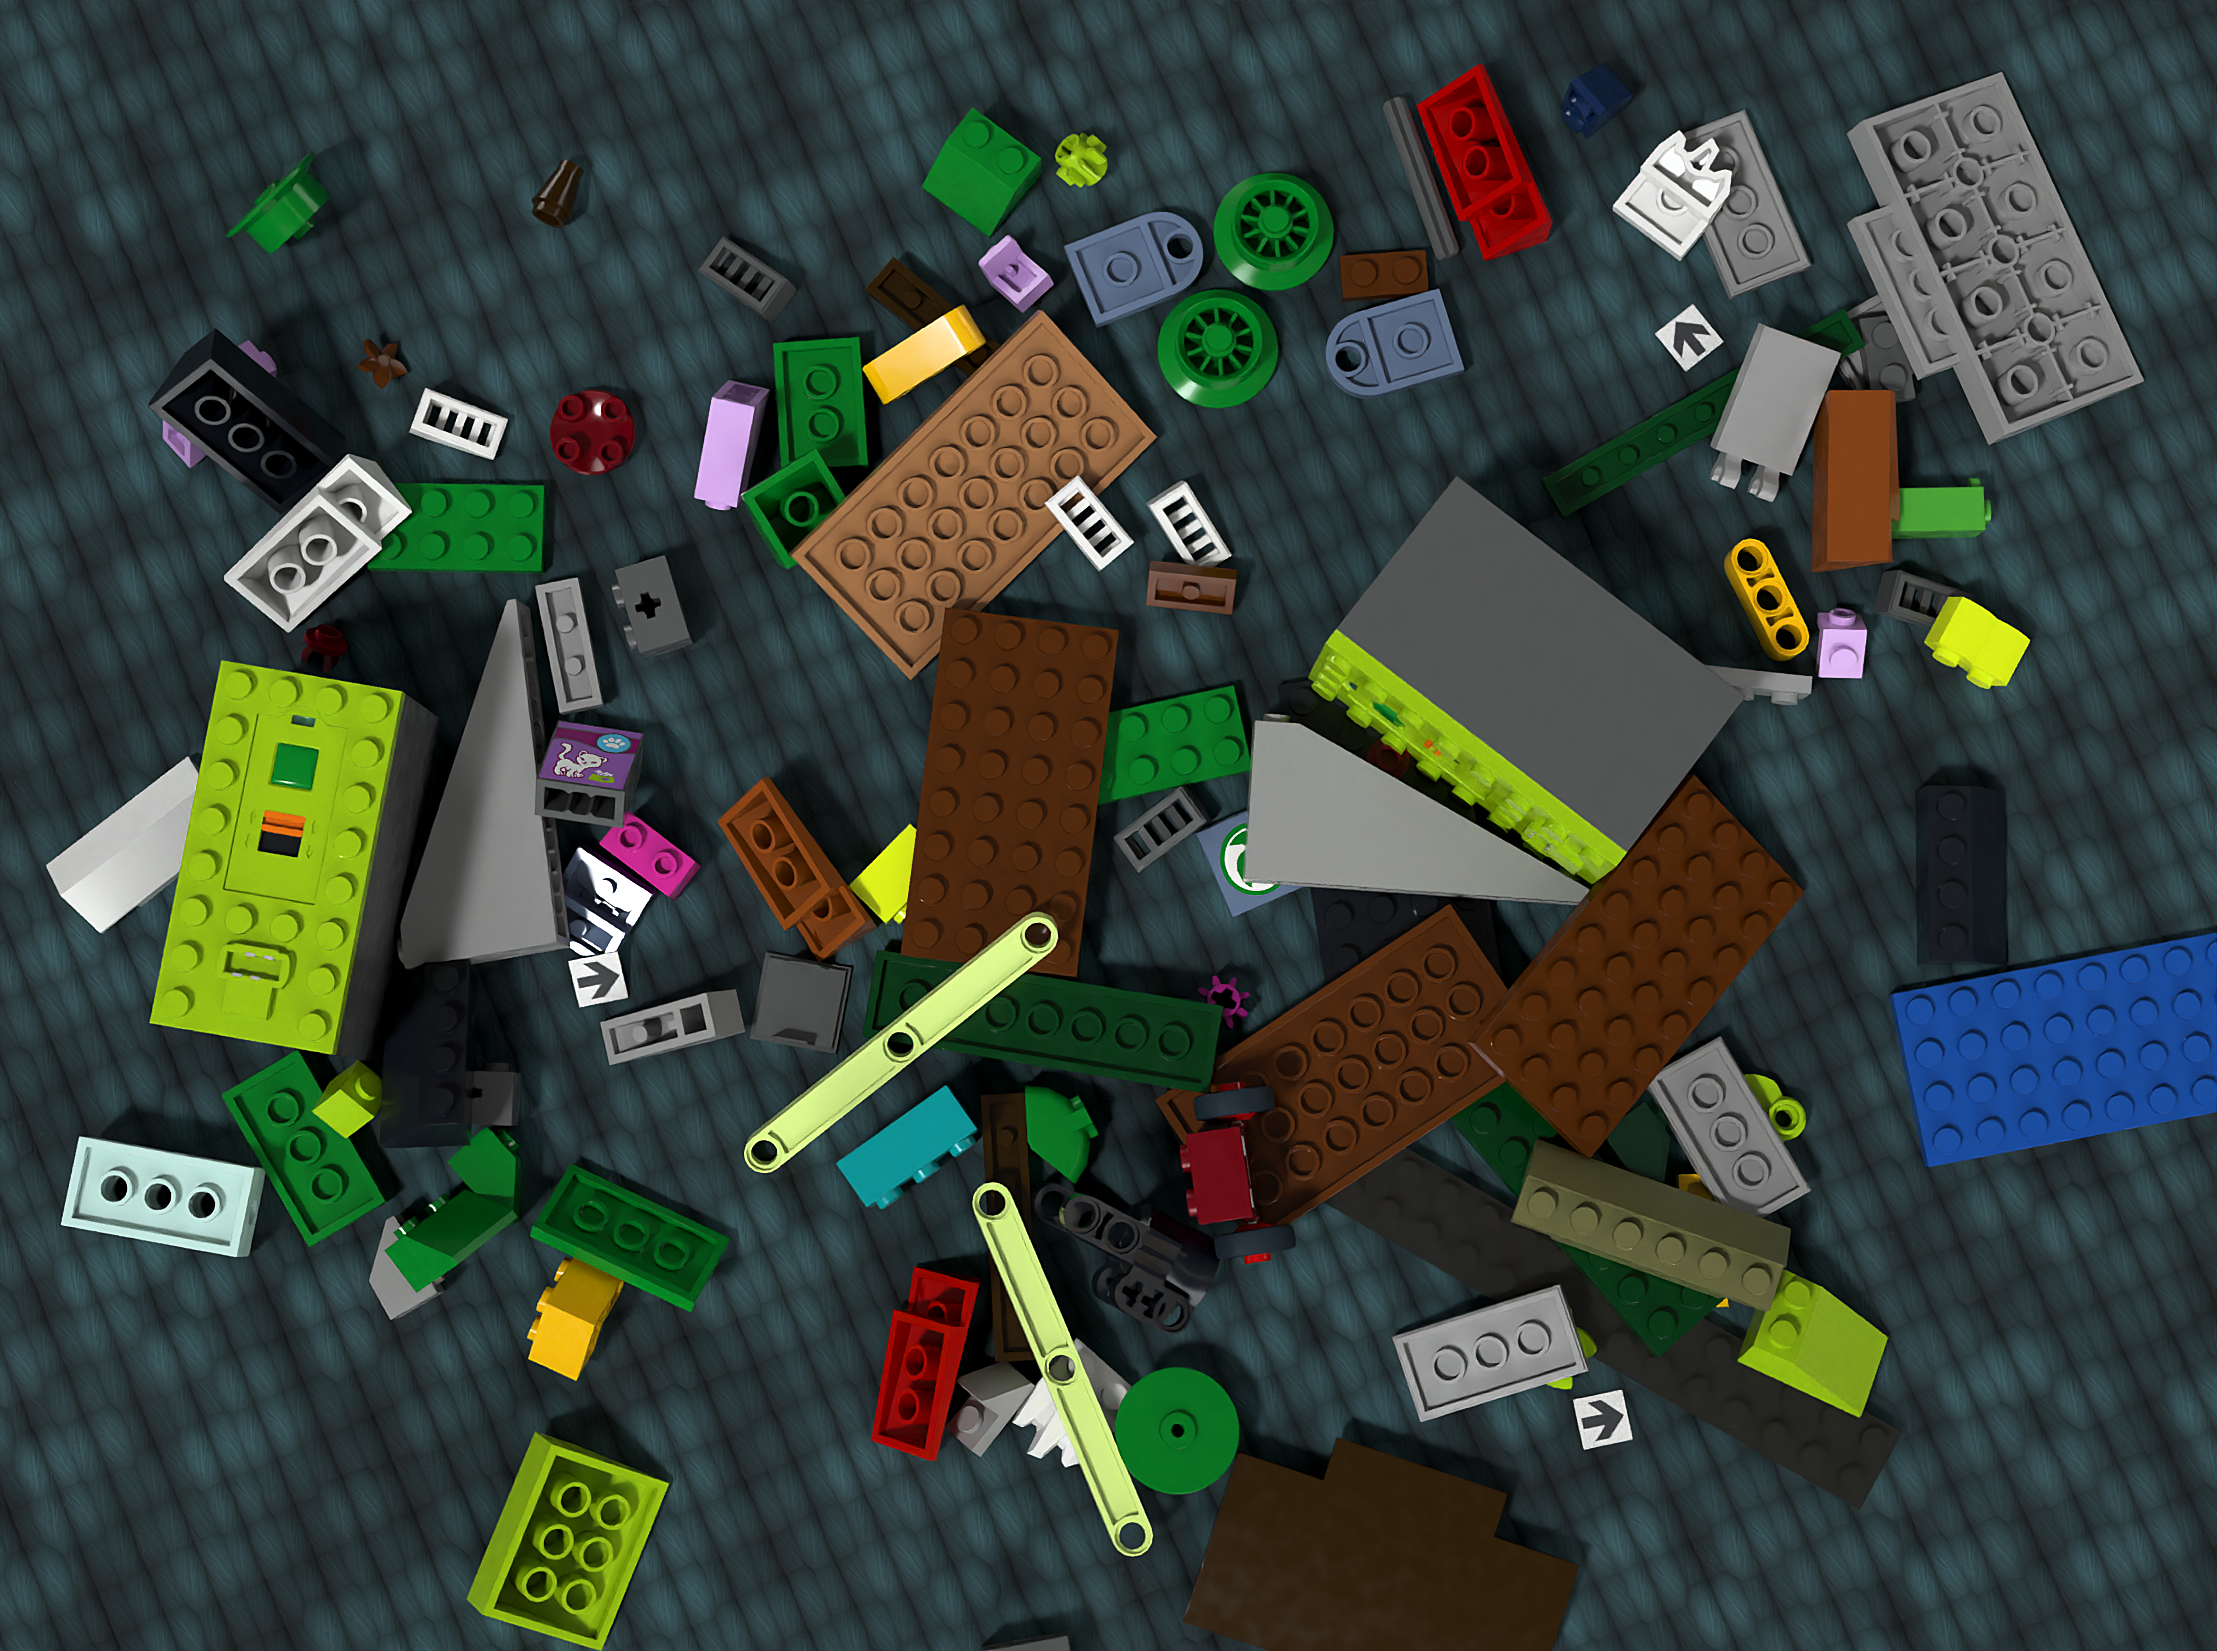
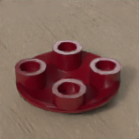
(592, 432)

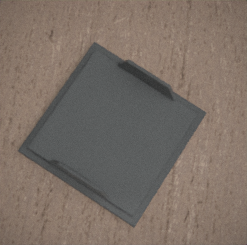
(800, 1003)

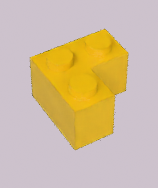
(572, 1316)

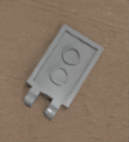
(1771, 409)

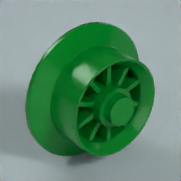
(283, 208)
(1273, 231)
(1217, 349)
(1176, 1430)

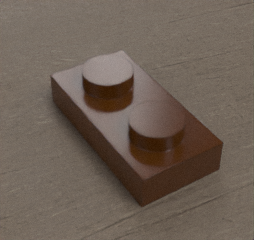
(1383, 275)
(1191, 587)

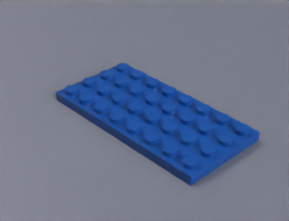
(2061, 1050)

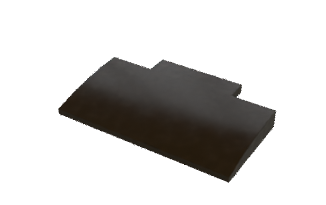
(1372, 1561)

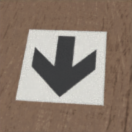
(1689, 337)
(598, 979)
(1602, 1419)

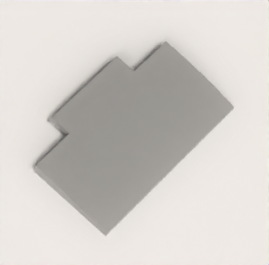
(1985, 260)

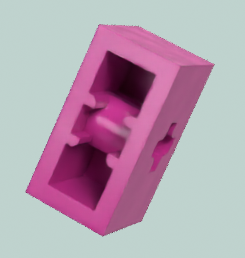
(651, 856)

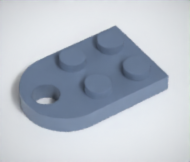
(1131, 266)
(1397, 347)

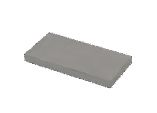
(1753, 231)
(1726, 1132)
(1491, 1352)

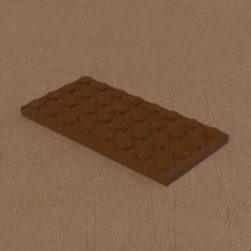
(1009, 786)
(1636, 967)
(1359, 1067)

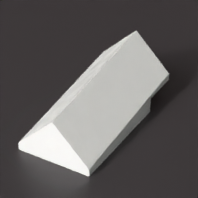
(320, 542)
(130, 852)

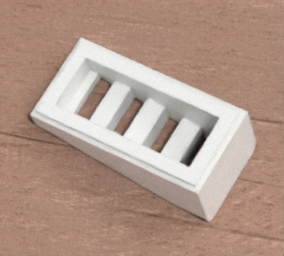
(431, 398)
(1192, 505)
(1122, 540)

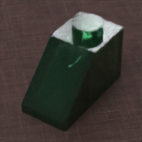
(1641, 1142)

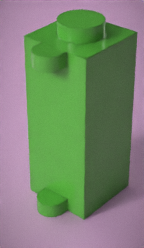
(1942, 512)

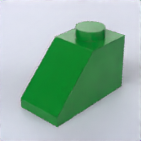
(492, 1167)

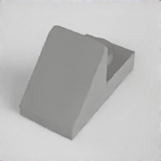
(994, 1399)

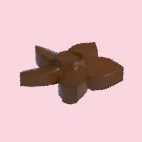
(382, 363)

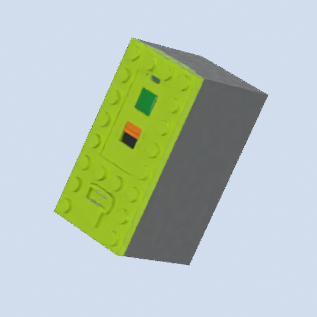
(1523, 686)
(297, 862)

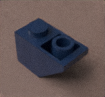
(1593, 100)

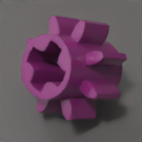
(1234, 1000)

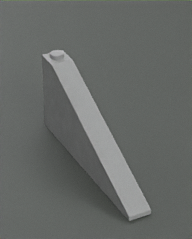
(1347, 825)
(490, 864)

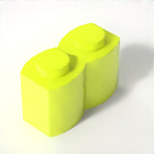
(1976, 642)

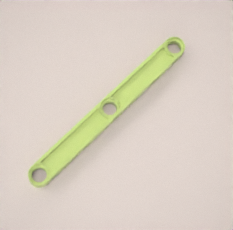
(925, 1023)
(1072, 1398)

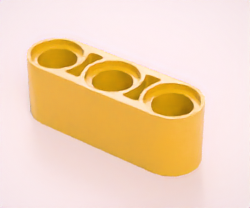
(924, 355)
(1766, 578)

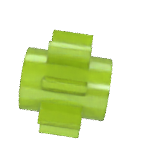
(1081, 160)

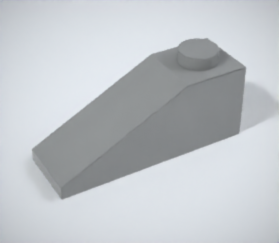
(673, 1026)

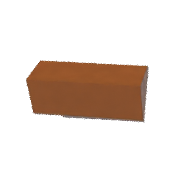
(1854, 479)
(794, 872)

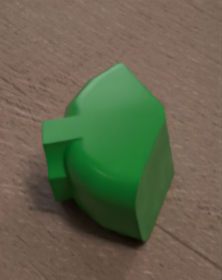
(1059, 1130)

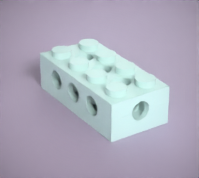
(95, 1206)

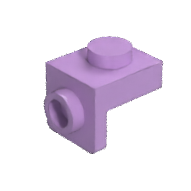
(1014, 274)
(1840, 644)

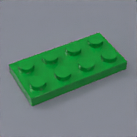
(467, 530)
(1173, 745)
(307, 1161)
(630, 1237)

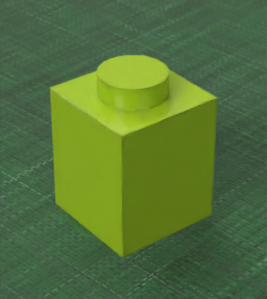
(350, 1099)

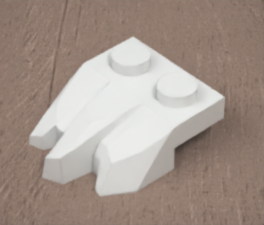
(1675, 195)
(1042, 1413)

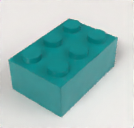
(909, 1149)

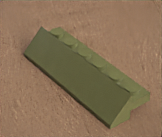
(1652, 1226)

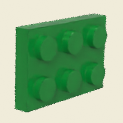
(821, 401)

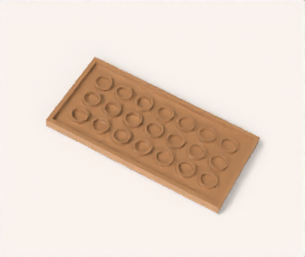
(968, 492)

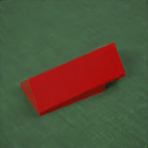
(1484, 166)
(924, 1361)

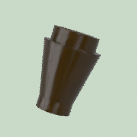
(557, 196)

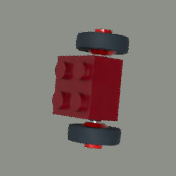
(1224, 1174)

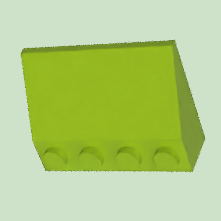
(567, 1542)

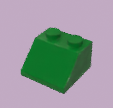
(982, 173)
(792, 504)
(446, 1236)

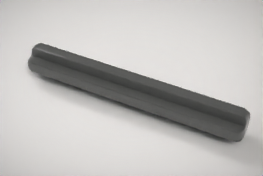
(1420, 178)

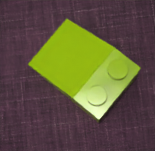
(1815, 1344)

